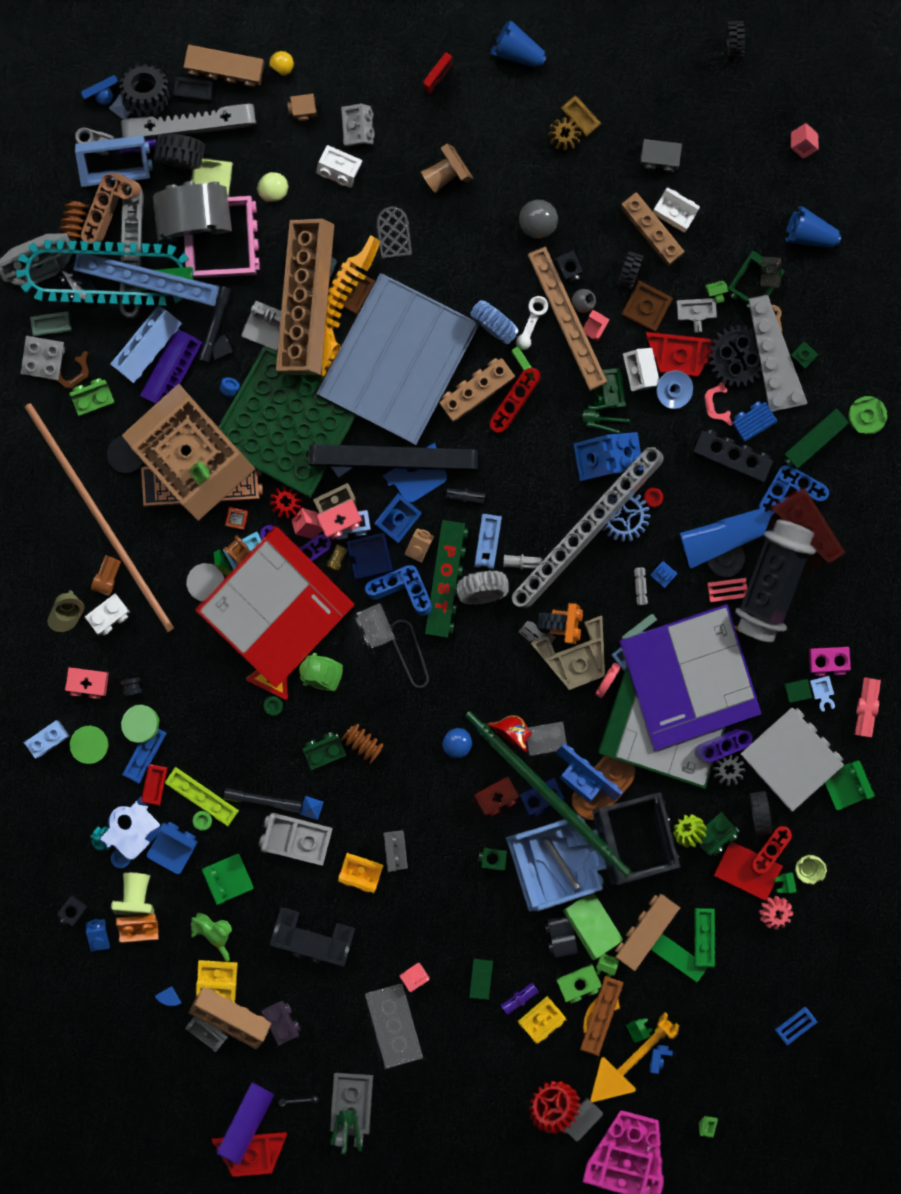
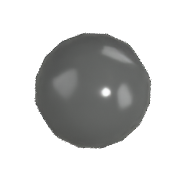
(538, 219)

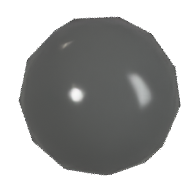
(583, 300)

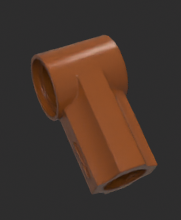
(104, 580)

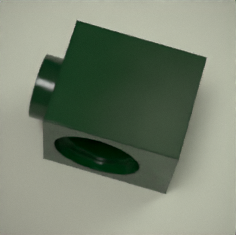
(803, 356)
(500, 864)

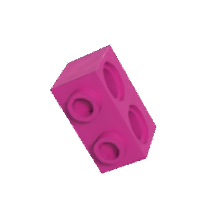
(829, 655)

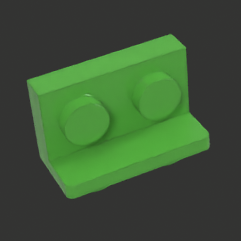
(91, 397)

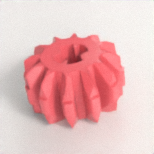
(782, 909)

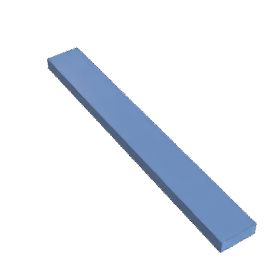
(146, 278)

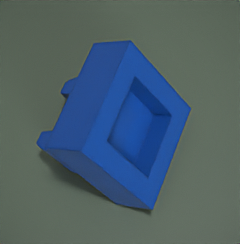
(663, 574)

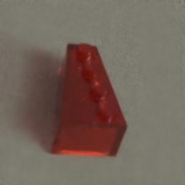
(801, 510)

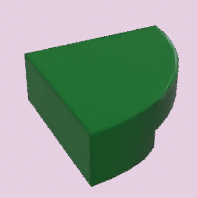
(222, 563)

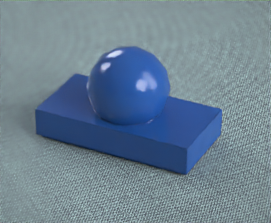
(102, 92)

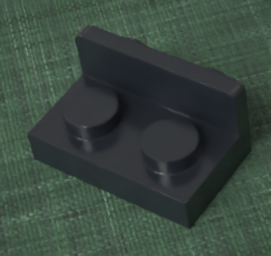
(75, 280)

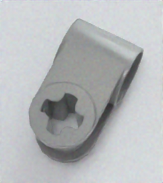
(94, 136)

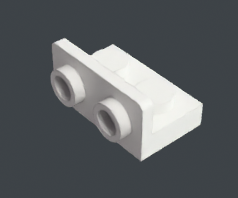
(338, 166)
(107, 614)

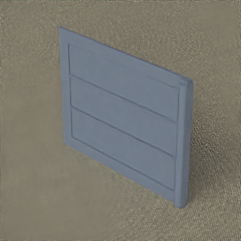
(398, 358)

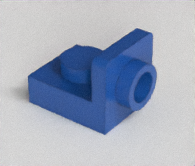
(656, 1060)

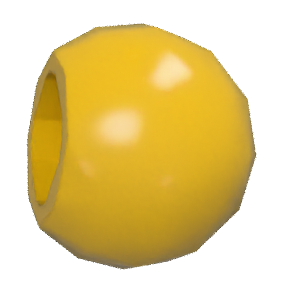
(282, 62)

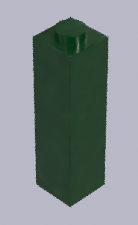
(815, 439)

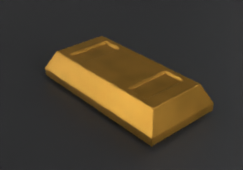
(581, 115)

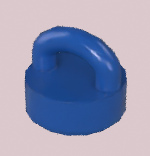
(229, 387)

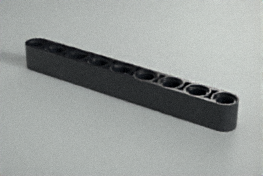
(393, 457)

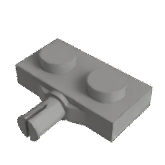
(696, 311)

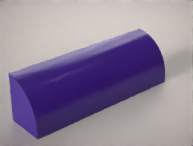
(171, 366)
(245, 1124)

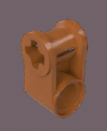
(237, 553)

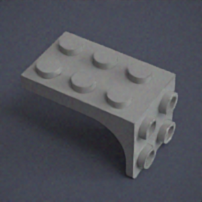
(295, 838)

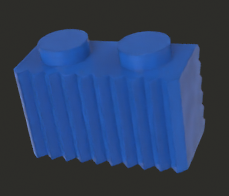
(754, 422)

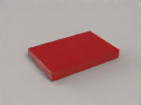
(736, 870)

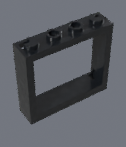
(665, 836)

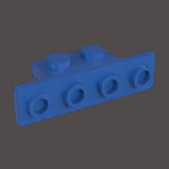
(585, 778)

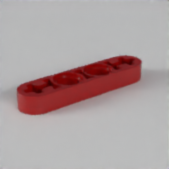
(513, 398)

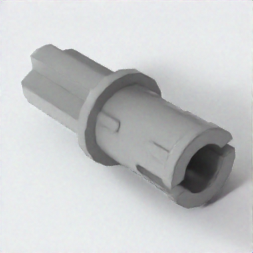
(522, 562)

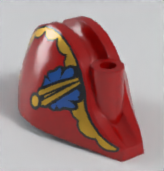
(512, 729)

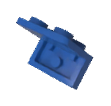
(172, 847)

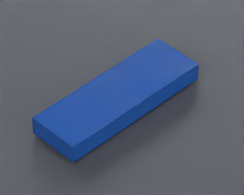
(143, 757)

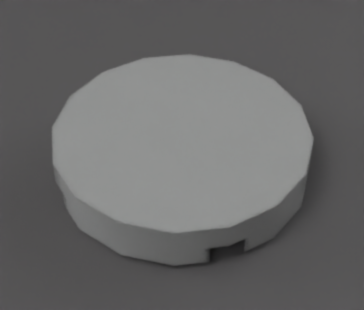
(203, 580)

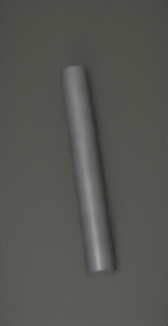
(561, 863)

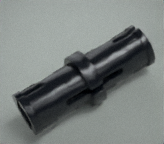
(465, 496)

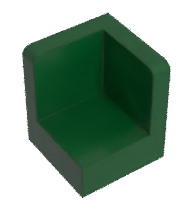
(798, 690)

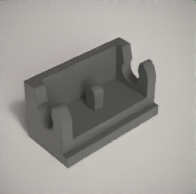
(207, 1033)

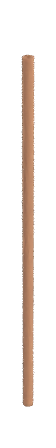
(98, 516)

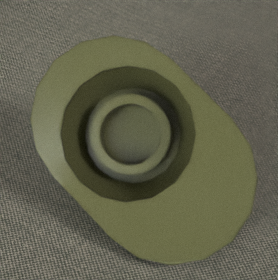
(65, 612)

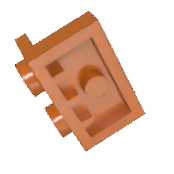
(137, 928)

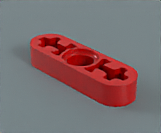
(759, 858)

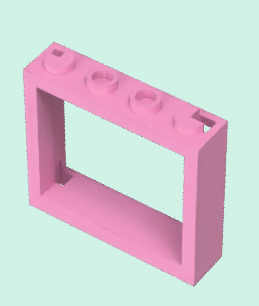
(252, 243)

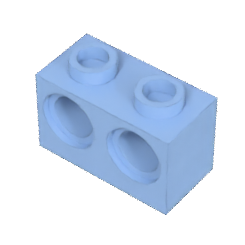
(46, 739)

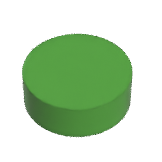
(202, 820)

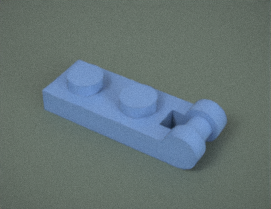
(488, 540)

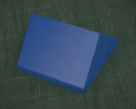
(398, 518)

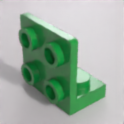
(848, 785)
(228, 878)

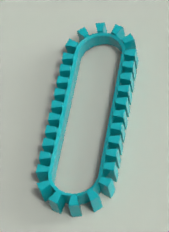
(89, 297)

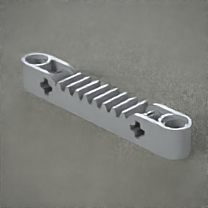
(239, 115)
(131, 233)

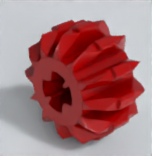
(290, 496)

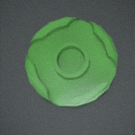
(867, 415)
(140, 724)
(89, 744)

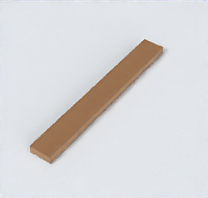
(567, 319)

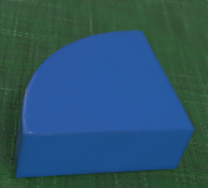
(168, 997)

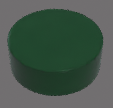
(273, 706)

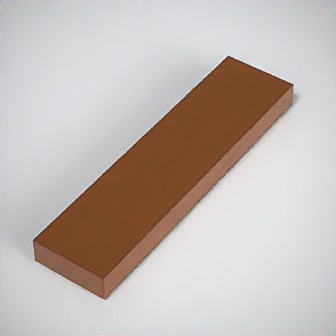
(601, 1015)

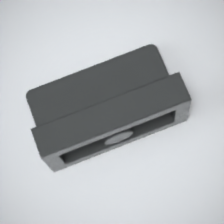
(588, 1116)

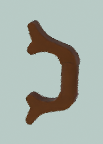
(79, 378)

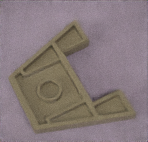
(579, 663)

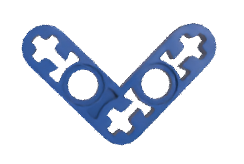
(786, 483)
(403, 581)

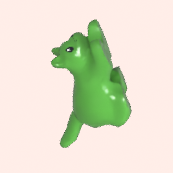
(216, 933)

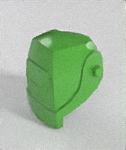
(321, 672)

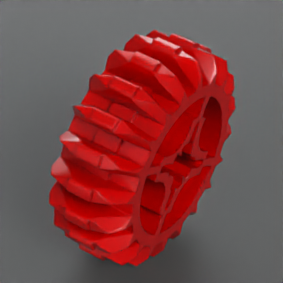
(562, 1093)

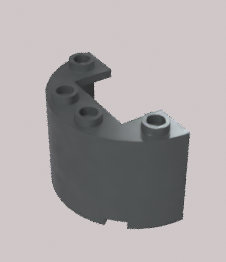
(191, 211)

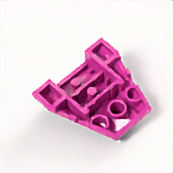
(628, 1157)

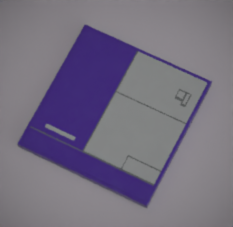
(690, 677)

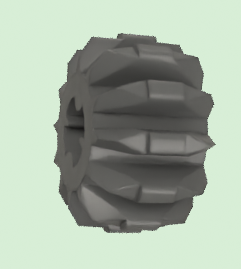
(728, 762)

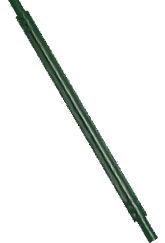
(548, 794)

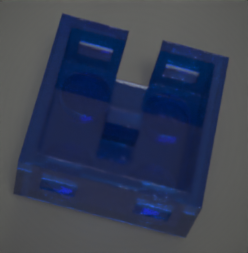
(370, 556)

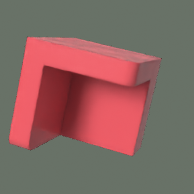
(804, 140)
(595, 325)
(307, 523)
(414, 977)

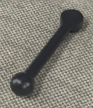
(282, 1102)

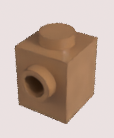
(302, 107)

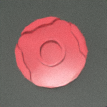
(607, 680)

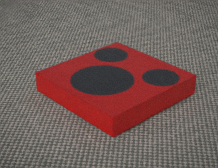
(437, 73)

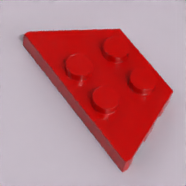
(679, 352)
(260, 1155)

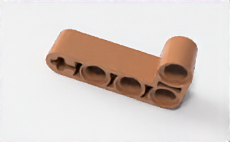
(90, 231)

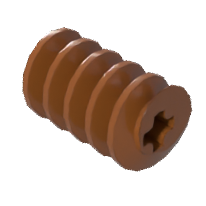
(73, 219)
(362, 742)

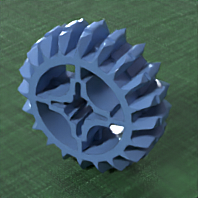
(494, 322)
(628, 531)

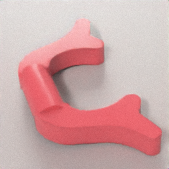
(710, 407)

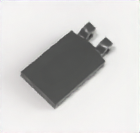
(352, 1093)

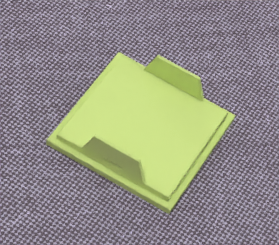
(213, 171)

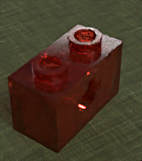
(485, 796)

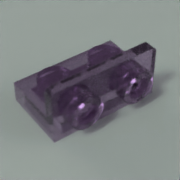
(281, 1022)

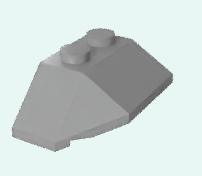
(41, 267)

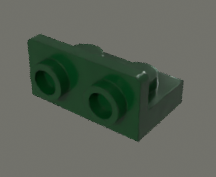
(612, 391)
(324, 751)

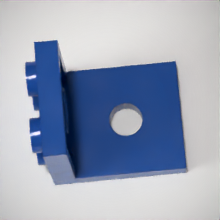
(608, 455)

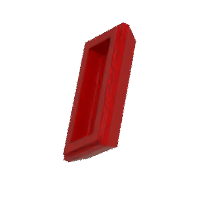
(154, 784)

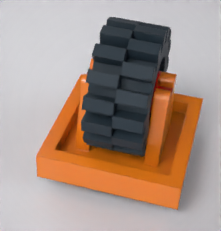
(563, 623)

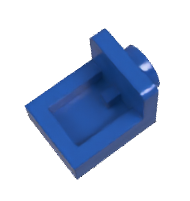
(97, 935)

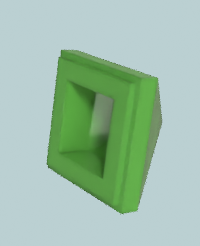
(199, 472)
(707, 1126)

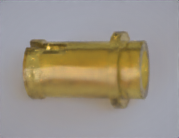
(337, 557)

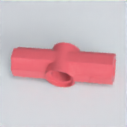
(867, 707)

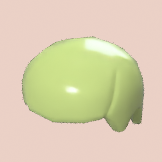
(272, 187)
(810, 869)

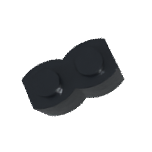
(562, 937)

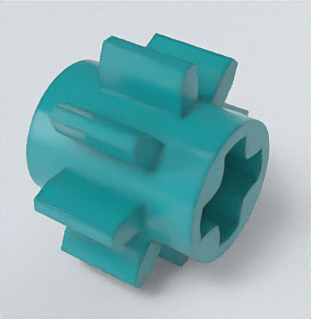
(96, 836)

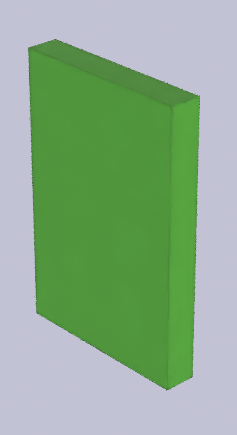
(593, 925)

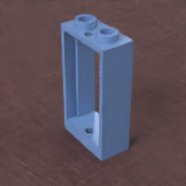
(136, 173)

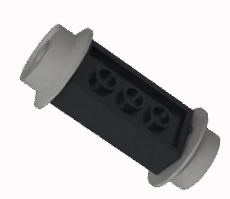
(774, 580)

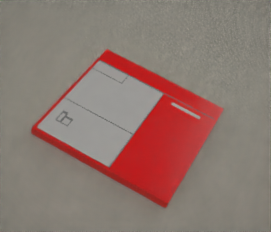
(275, 606)

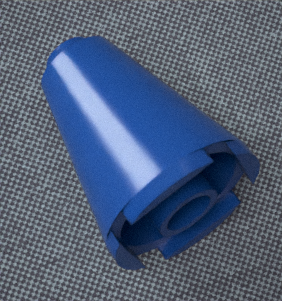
(518, 47)
(811, 230)

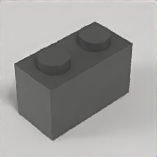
(660, 154)

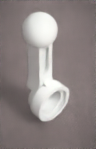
(523, 341)

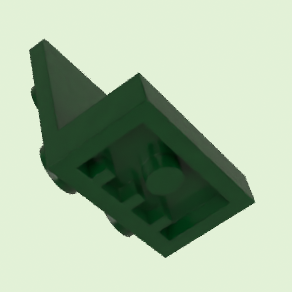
(717, 833)

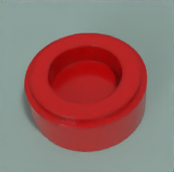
(653, 497)

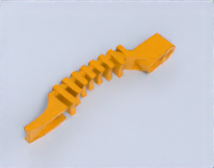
(362, 260)

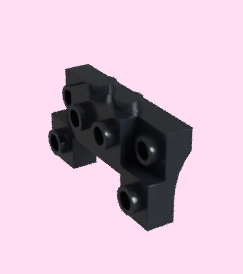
(309, 943)

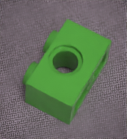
(586, 974)

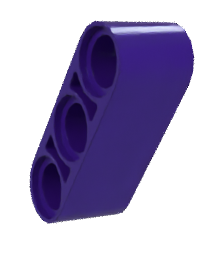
(732, 745)

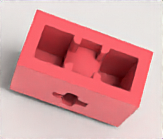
(345, 510)
(98, 679)

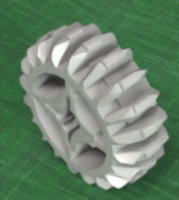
(482, 587)

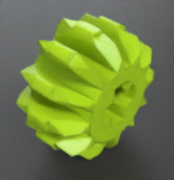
(689, 831)

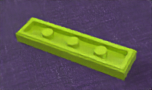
(201, 796)

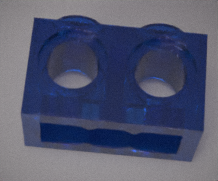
(525, 796)

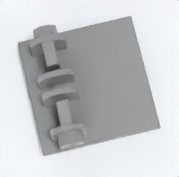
(263, 325)
(42, 357)

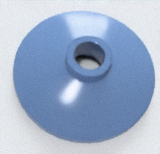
(681, 393)

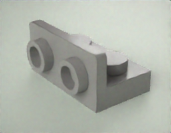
(357, 124)

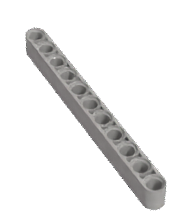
(596, 524)

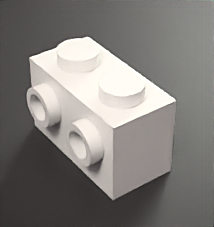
(641, 369)

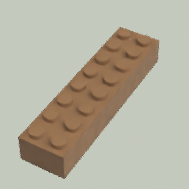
(305, 297)

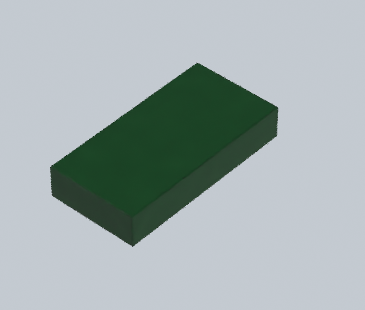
(481, 979)

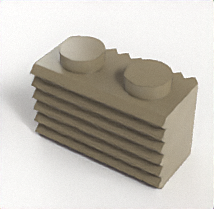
(334, 498)

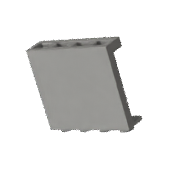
(792, 758)

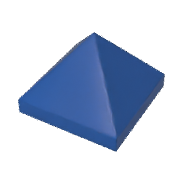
(311, 808)

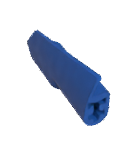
(720, 537)

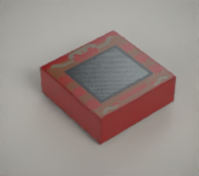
(236, 518)

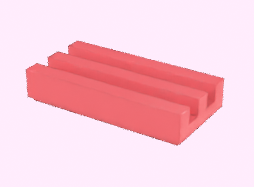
(711, 592)

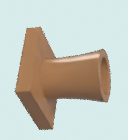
(446, 170)

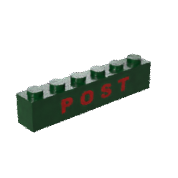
(445, 578)

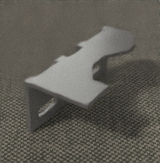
(533, 628)

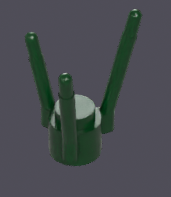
(592, 417)
(345, 1120)

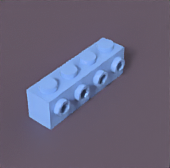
(146, 343)

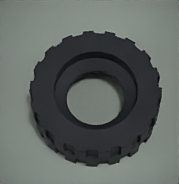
(760, 813)

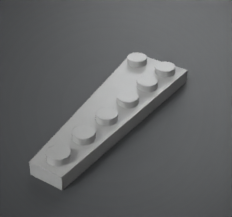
(777, 368)

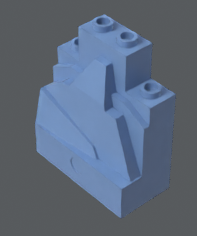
(539, 873)

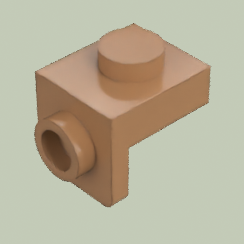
(419, 545)

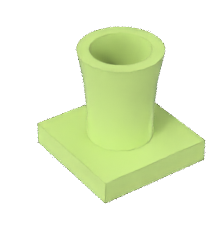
(134, 896)

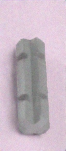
(640, 583)

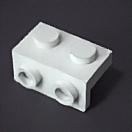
(676, 209)

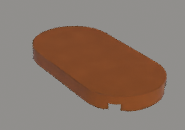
(616, 772)

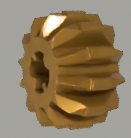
(572, 135)

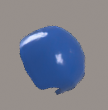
(457, 743)

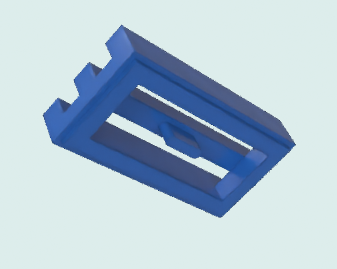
(790, 1020)

